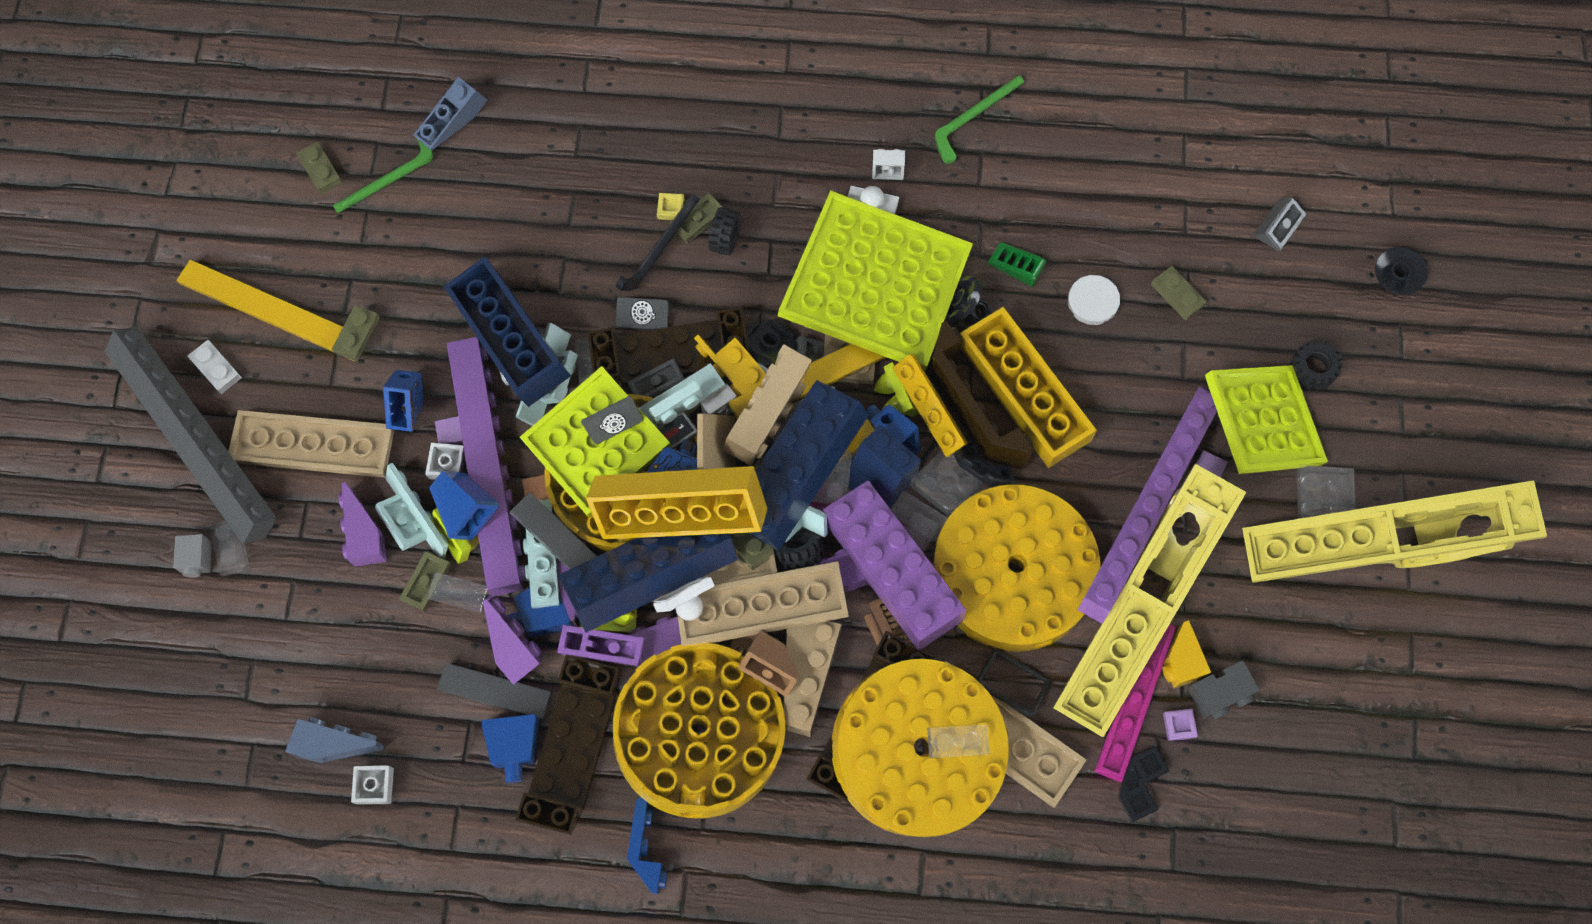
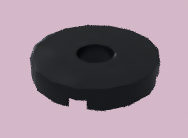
(773, 330)

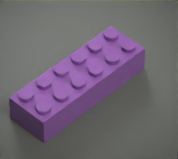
(894, 565)

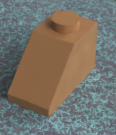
(770, 664)

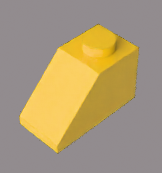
(1185, 659)

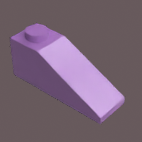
(601, 646)

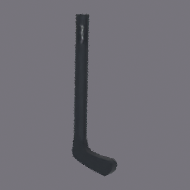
(632, 283)

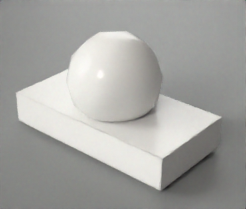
(874, 197)
(685, 599)

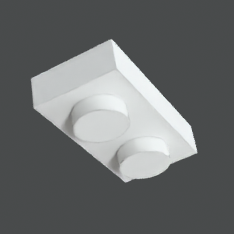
(214, 366)

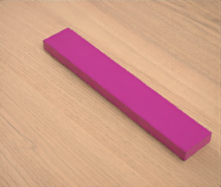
(1129, 719)

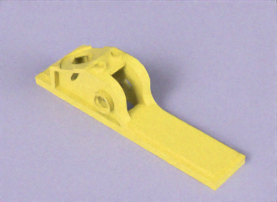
(1371, 538)
(1138, 618)

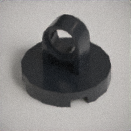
(965, 301)

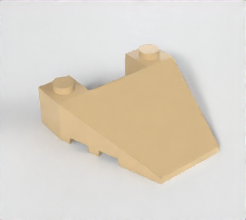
(711, 437)

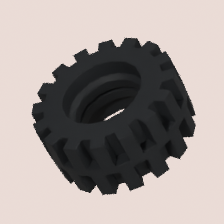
(724, 231)
(1323, 353)
(800, 551)

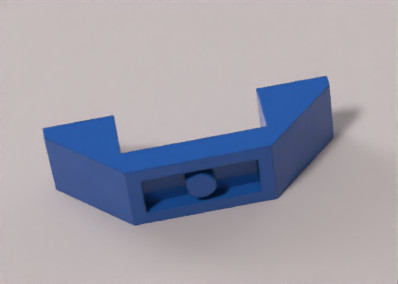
(649, 872)

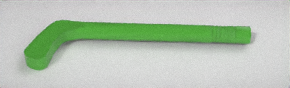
(944, 148)
(423, 158)

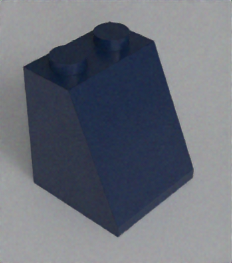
(884, 464)

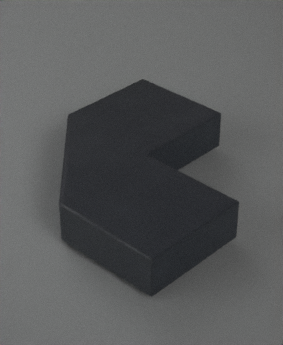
(991, 474)
(1133, 791)

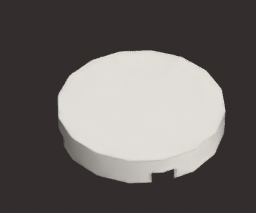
(1093, 299)

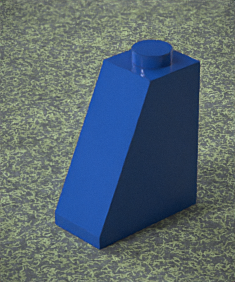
(462, 504)

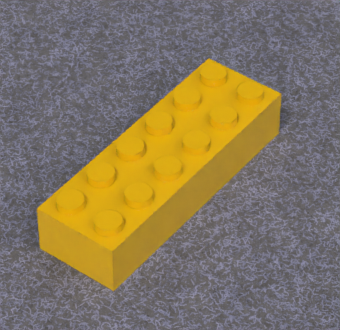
(1026, 387)
(677, 503)

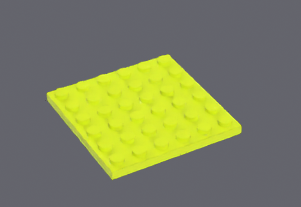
(875, 280)

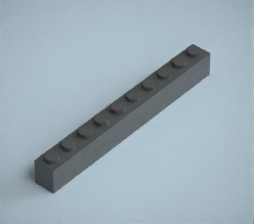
(190, 435)

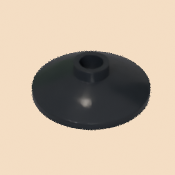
(1407, 264)

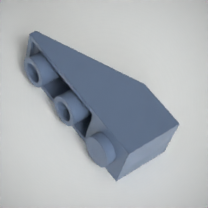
(451, 113)
(323, 744)

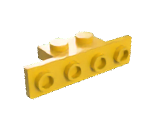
(734, 363)
(929, 405)

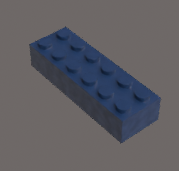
(506, 332)
(805, 458)
(641, 573)

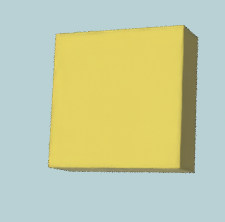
(669, 205)

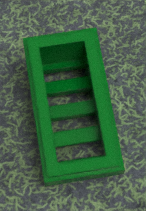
(1027, 258)

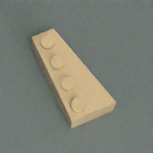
(767, 406)
(812, 654)

